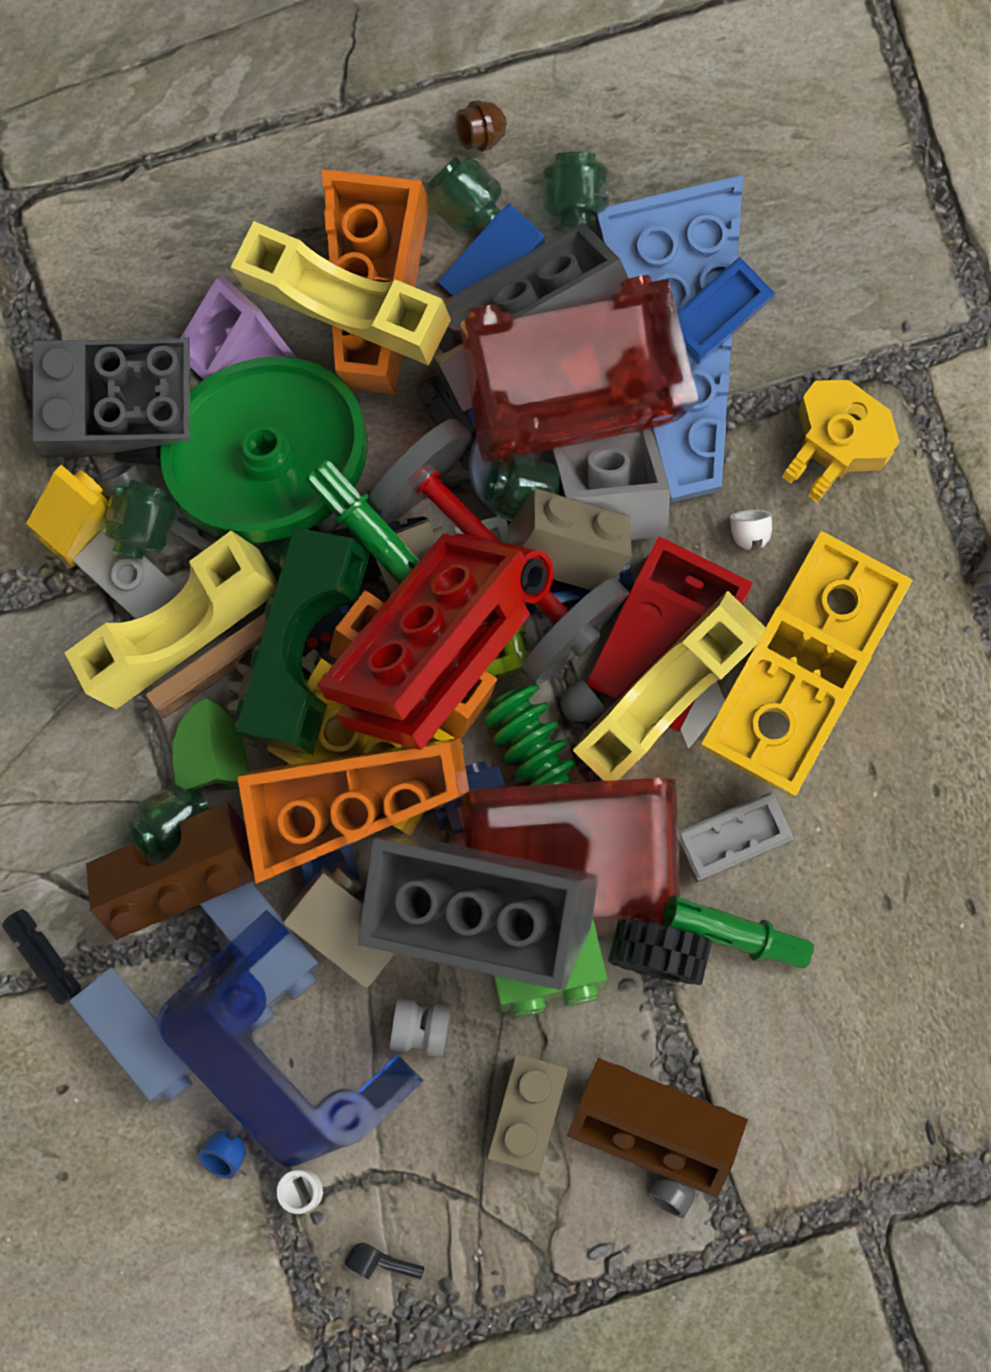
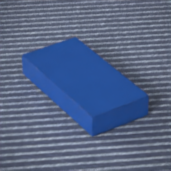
(722, 309)

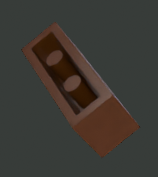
(657, 1127)

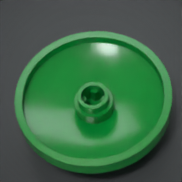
(257, 440)

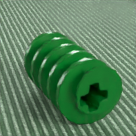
(528, 738)

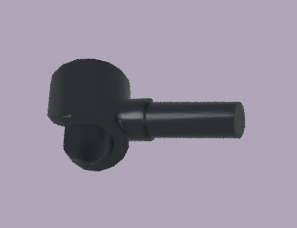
(365, 1258)

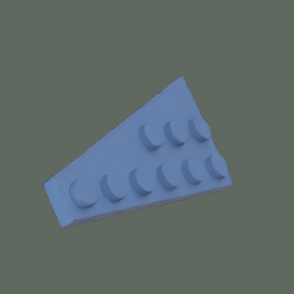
(691, 241)

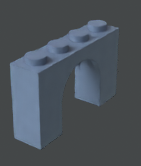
(132, 1030)

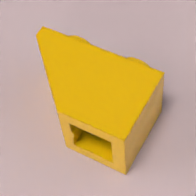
(68, 513)

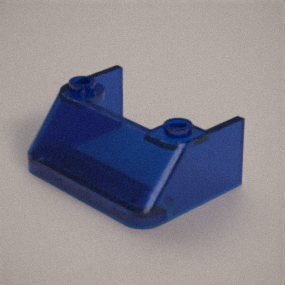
(207, 1032)

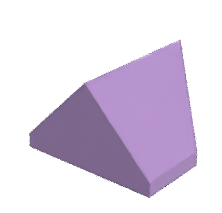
(230, 331)

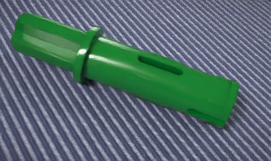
(362, 520)
(738, 933)

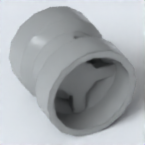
(408, 1024)

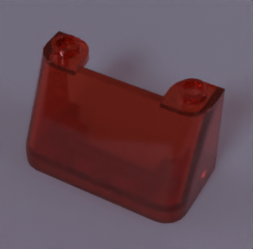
(577, 371)
(600, 827)

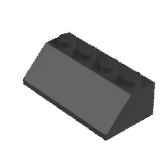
(555, 276)
(476, 909)

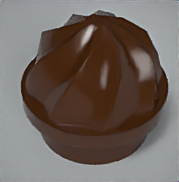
(480, 125)

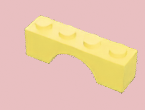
(380, 312)
(131, 655)
(669, 687)

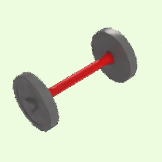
(420, 475)

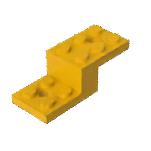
(806, 664)

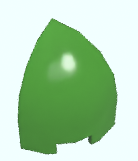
(207, 749)

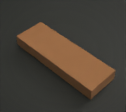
(207, 669)

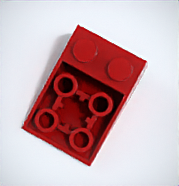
(661, 607)

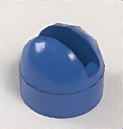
(222, 1155)

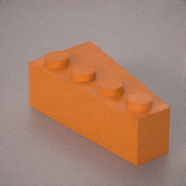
(378, 234)
(332, 802)

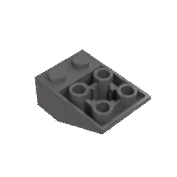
(110, 395)

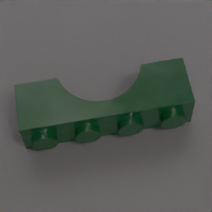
(315, 578)

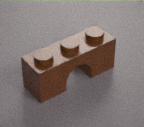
(209, 862)

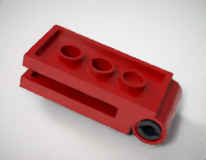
(435, 637)

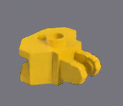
(838, 438)

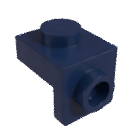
(478, 778)

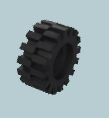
(660, 951)

